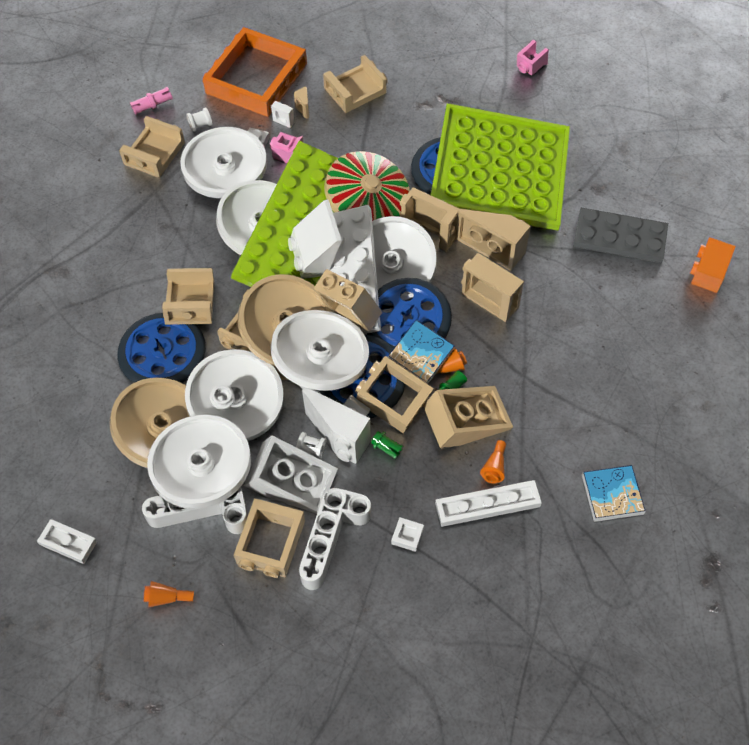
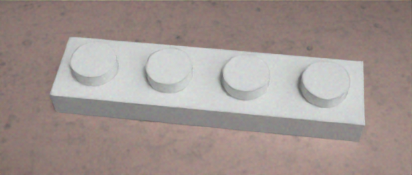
(488, 503)

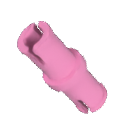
(151, 100)

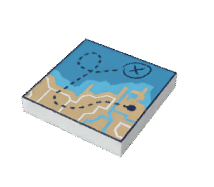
(421, 351)
(613, 493)

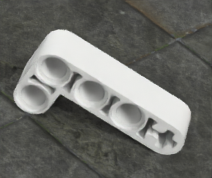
(228, 508)
(328, 538)

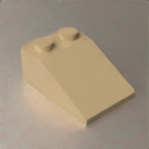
(494, 235)
(466, 415)

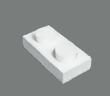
(67, 541)

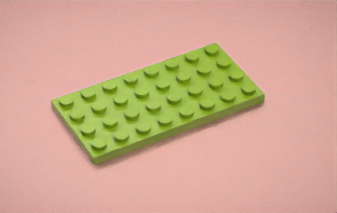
(293, 198)

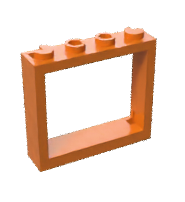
(260, 104)

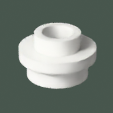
(222, 391)

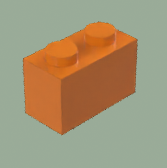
(713, 264)

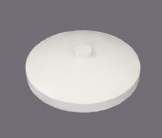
(222, 159)
(241, 210)
(402, 251)
(319, 350)
(254, 384)
(199, 461)

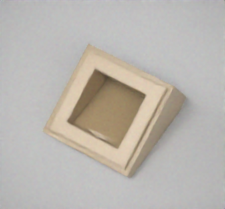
(301, 101)

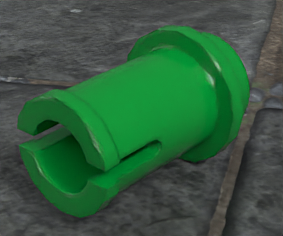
(454, 381)
(386, 444)

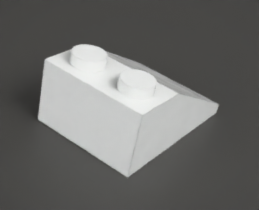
(315, 242)
(345, 429)
(290, 475)

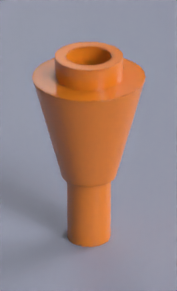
(453, 363)
(494, 467)
(161, 594)

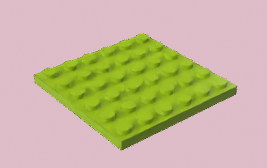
(502, 165)

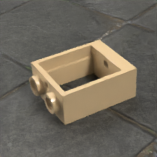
(491, 287)
(348, 300)
(383, 411)
(276, 514)

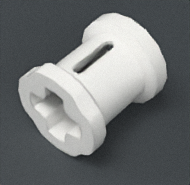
(199, 119)
(317, 451)

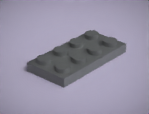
(621, 235)

